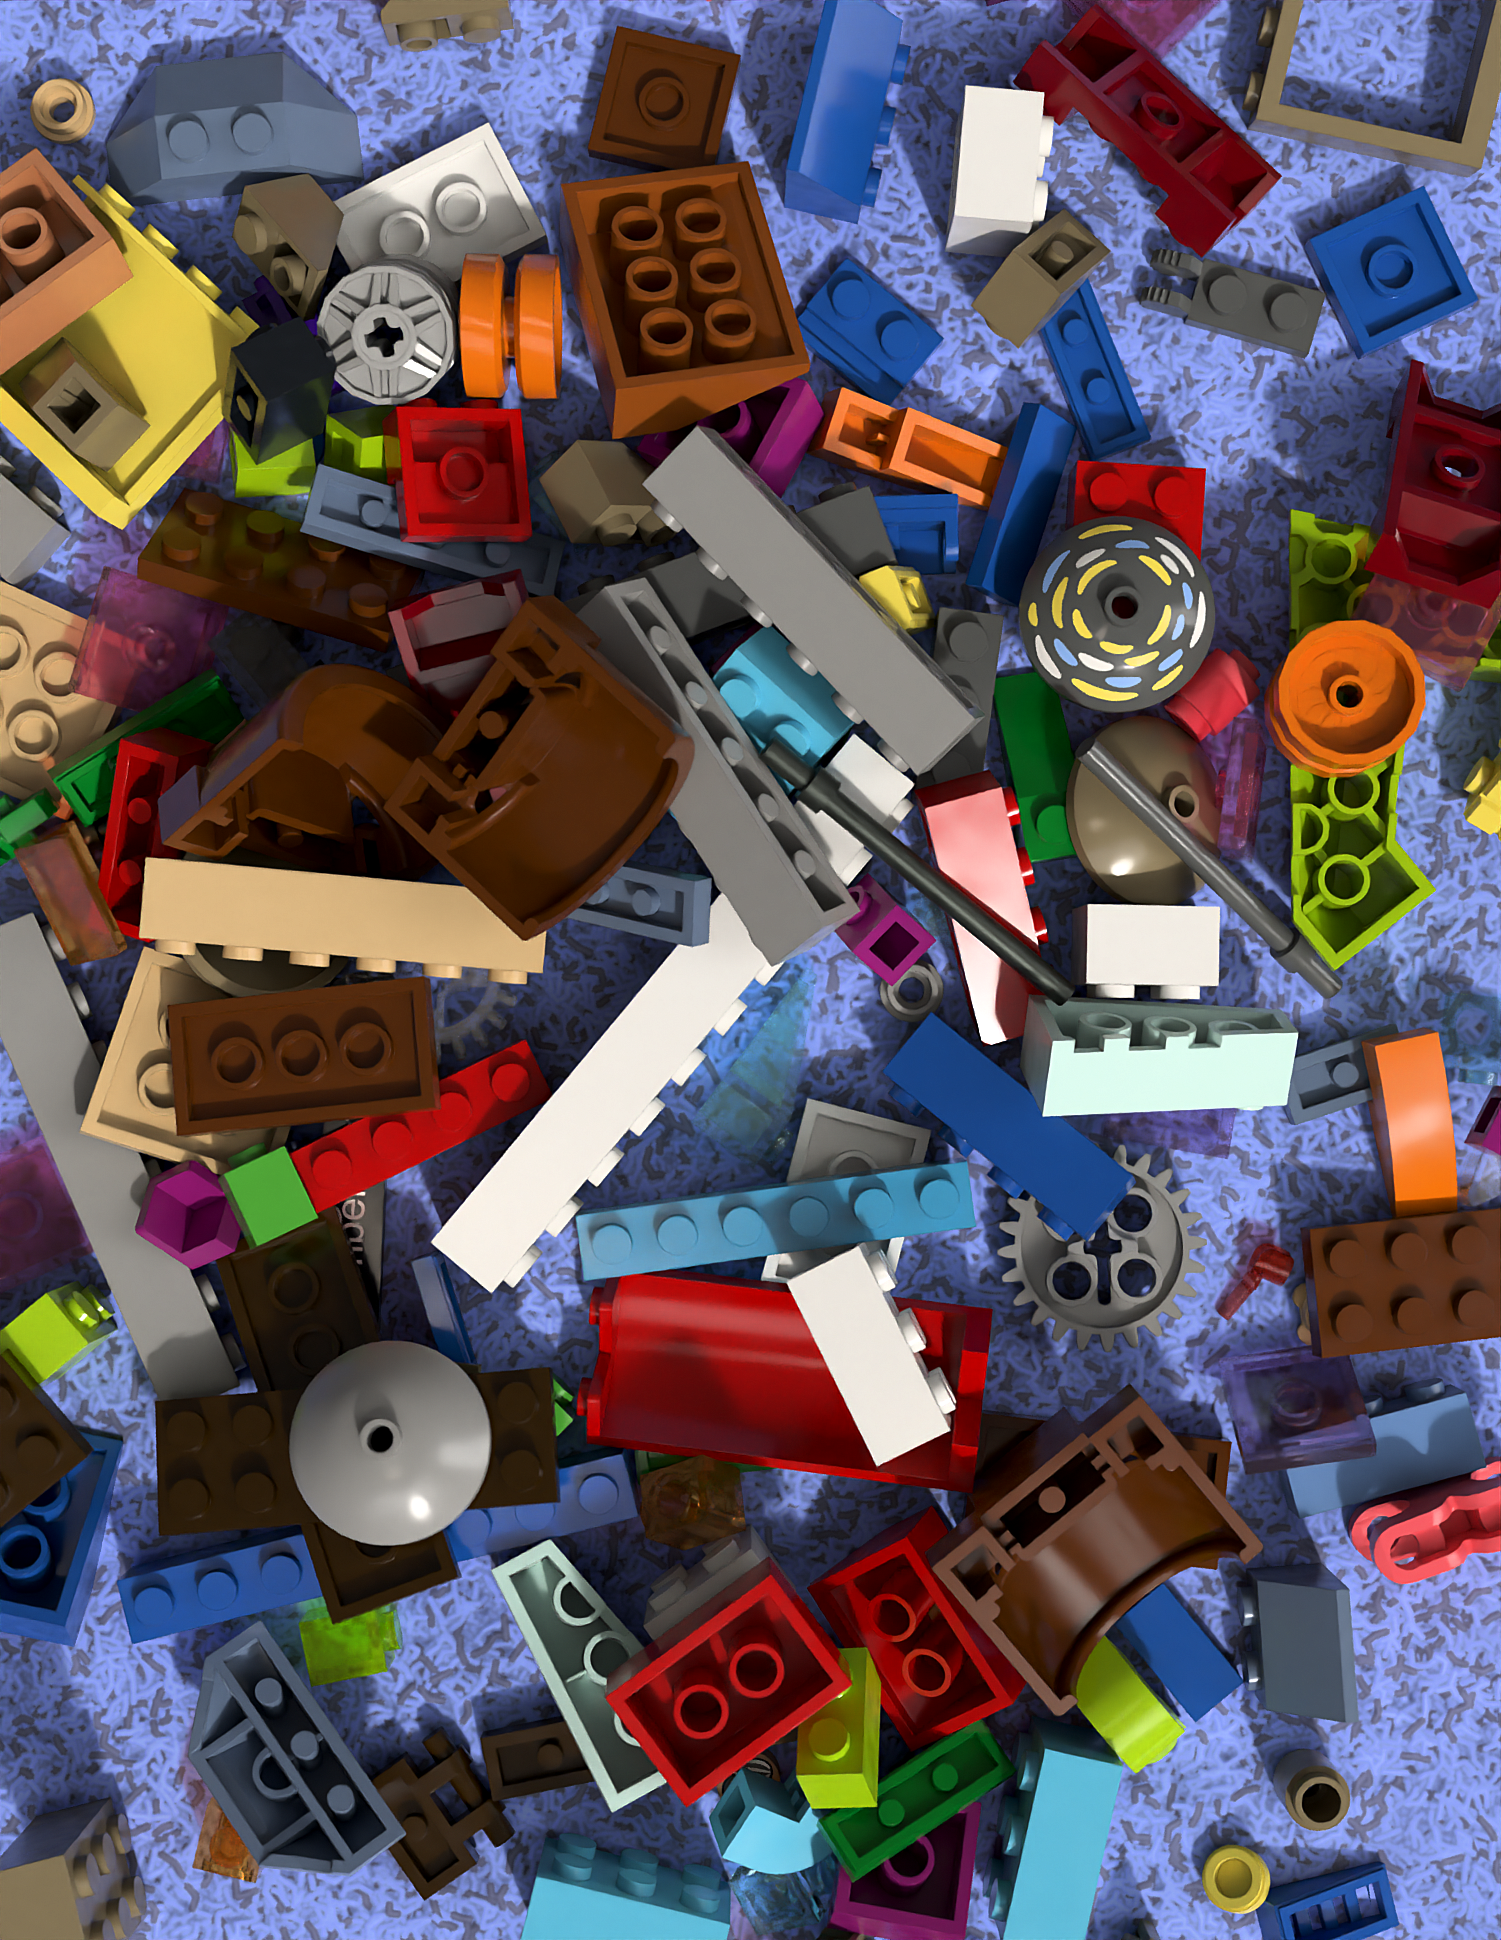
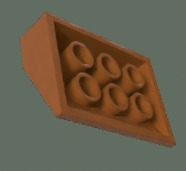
(678, 294)

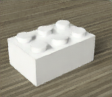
(874, 1351)

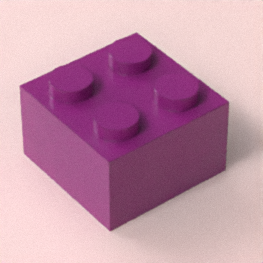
(765, 431)
(915, 1892)

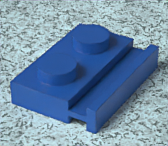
(866, 334)

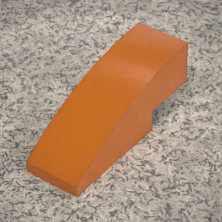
(907, 448)
(1412, 1121)

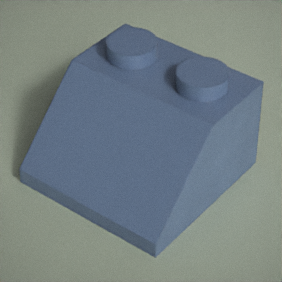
(1299, 1641)

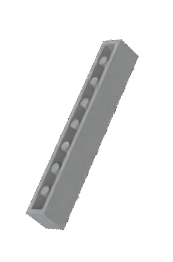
(105, 1181)

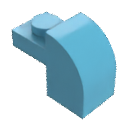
(768, 1824)

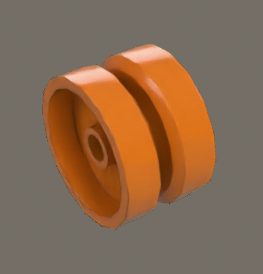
(505, 326)
(1382, 705)

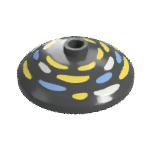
(1089, 650)

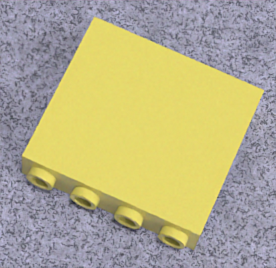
(158, 346)

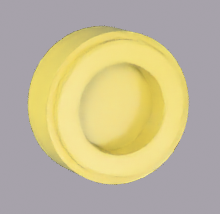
(1236, 1879)

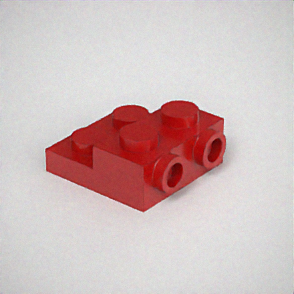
(458, 472)

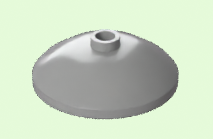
(435, 1453)

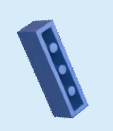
(1003, 1123)

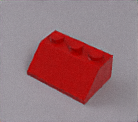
(926, 1647)

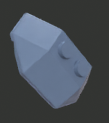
(230, 126)
(283, 1765)

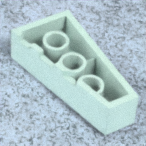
(1154, 1056)
(575, 1648)

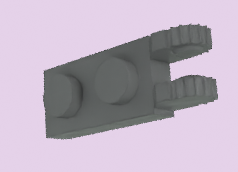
(1237, 303)

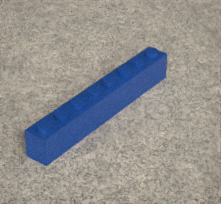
(278, 1569)

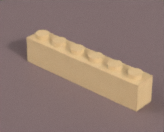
(329, 916)

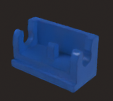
(923, 530)

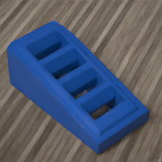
(1320, 1890)

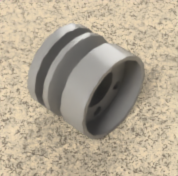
(409, 296)

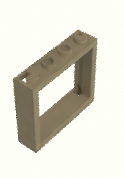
(1472, 124)

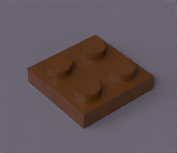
(663, 103)

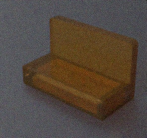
(69, 894)

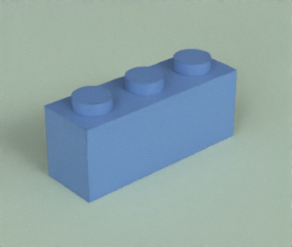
(1418, 1443)

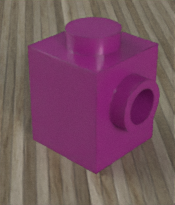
(883, 931)

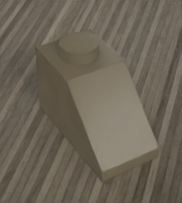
(1039, 278)

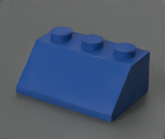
(845, 110)

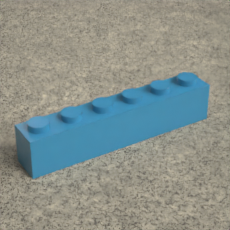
(775, 1218)

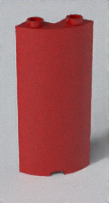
(738, 1377)

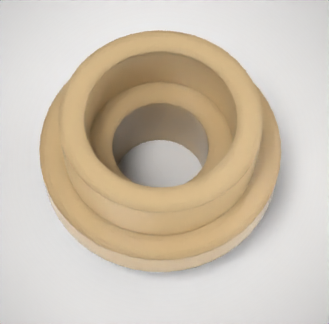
(49, 97)

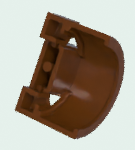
(298, 765)
(581, 768)
(1078, 1534)

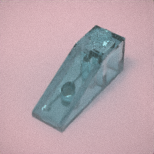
(760, 1088)

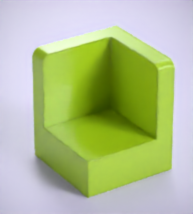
(357, 443)
(280, 476)

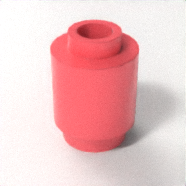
(1214, 694)

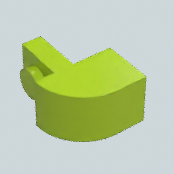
(1126, 1708)

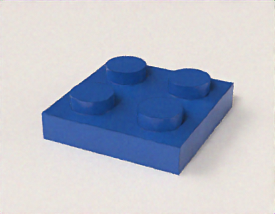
(1391, 272)

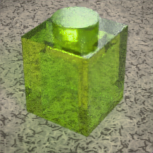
(350, 1648)

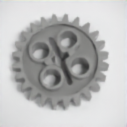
(1160, 1244)

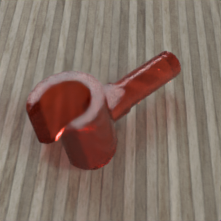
(1266, 1263)

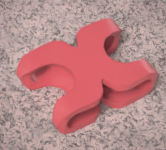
(1433, 1524)

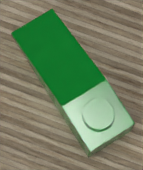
(1036, 763)

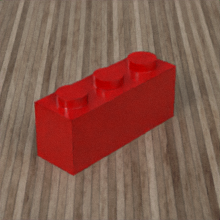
(143, 773)

